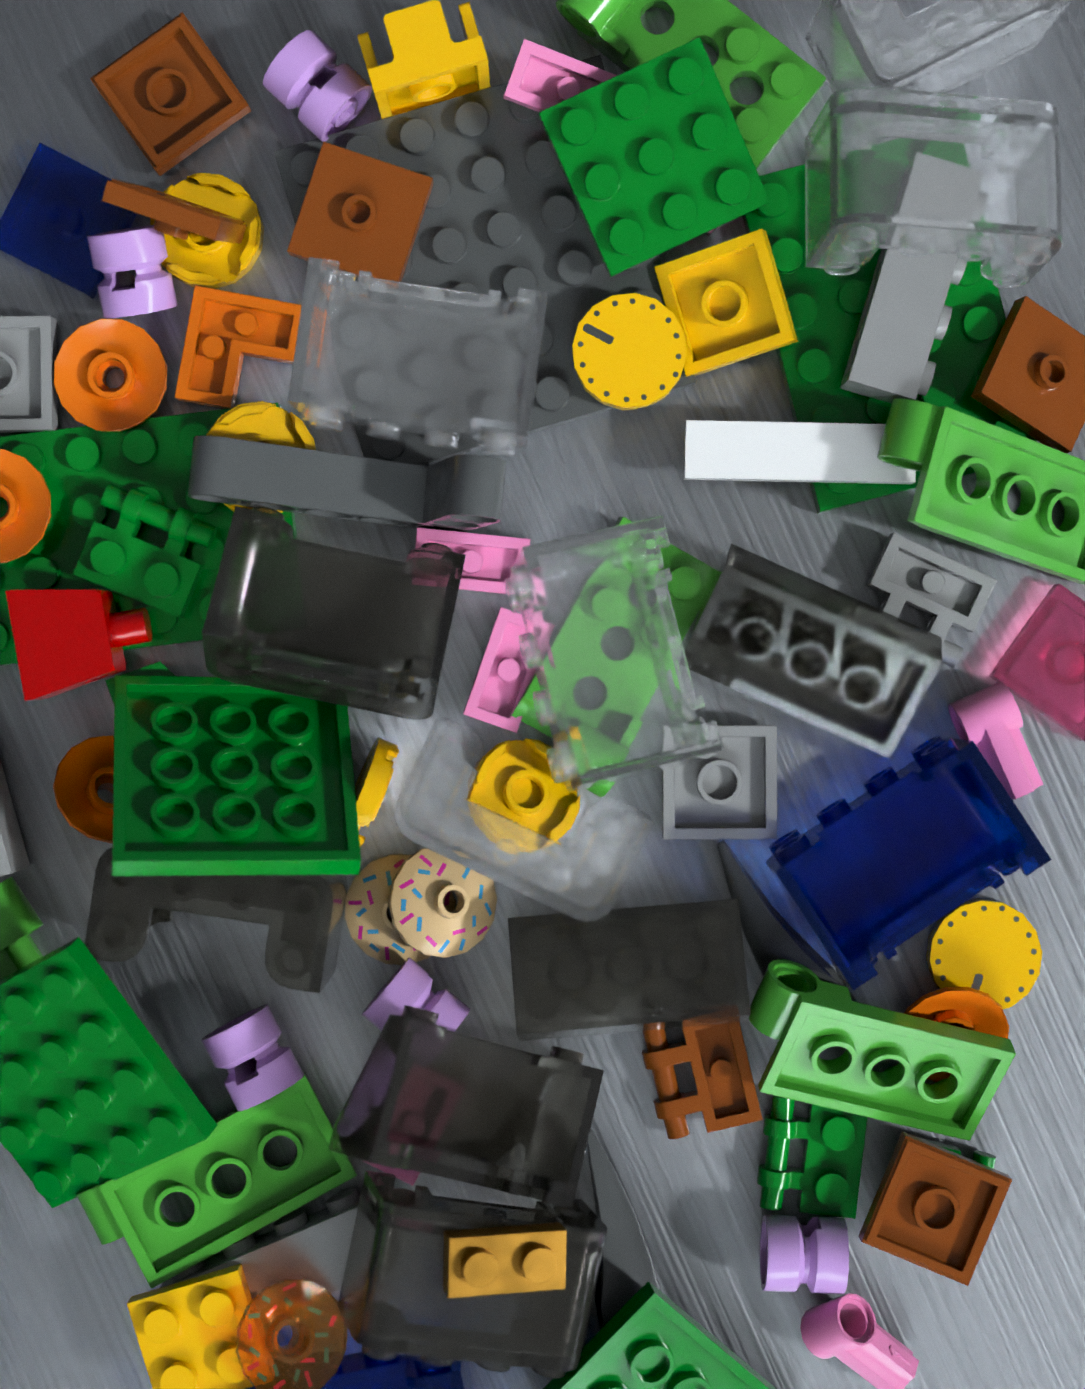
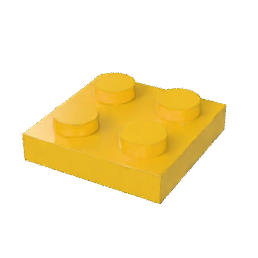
(727, 302)
(192, 1331)

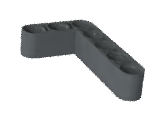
(447, 495)

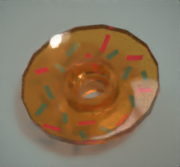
(316, 1339)

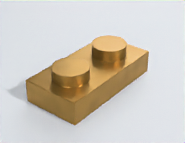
(504, 1260)

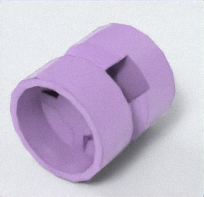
(308, 79)
(126, 250)
(412, 988)
(233, 1049)
(804, 1254)

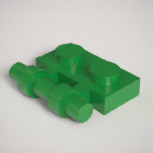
(137, 567)
(830, 1159)

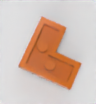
(221, 332)

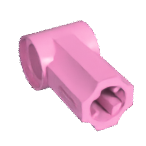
(993, 723)
(850, 1332)

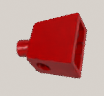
(71, 638)

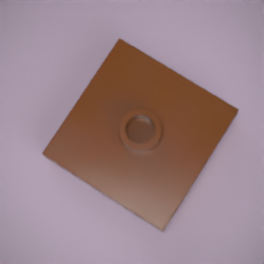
(171, 94)
(360, 213)
(174, 214)
(1037, 376)
(935, 1208)

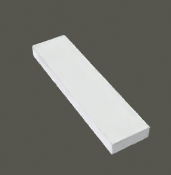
(788, 452)

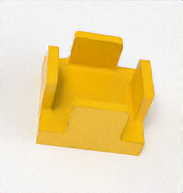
(425, 59)

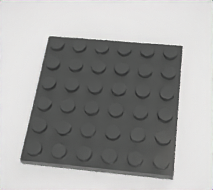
(490, 223)

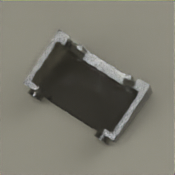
(330, 618)
(471, 1110)

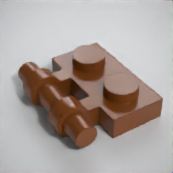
(720, 1075)

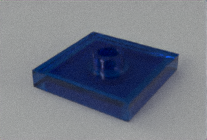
(54, 214)

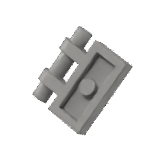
(933, 585)

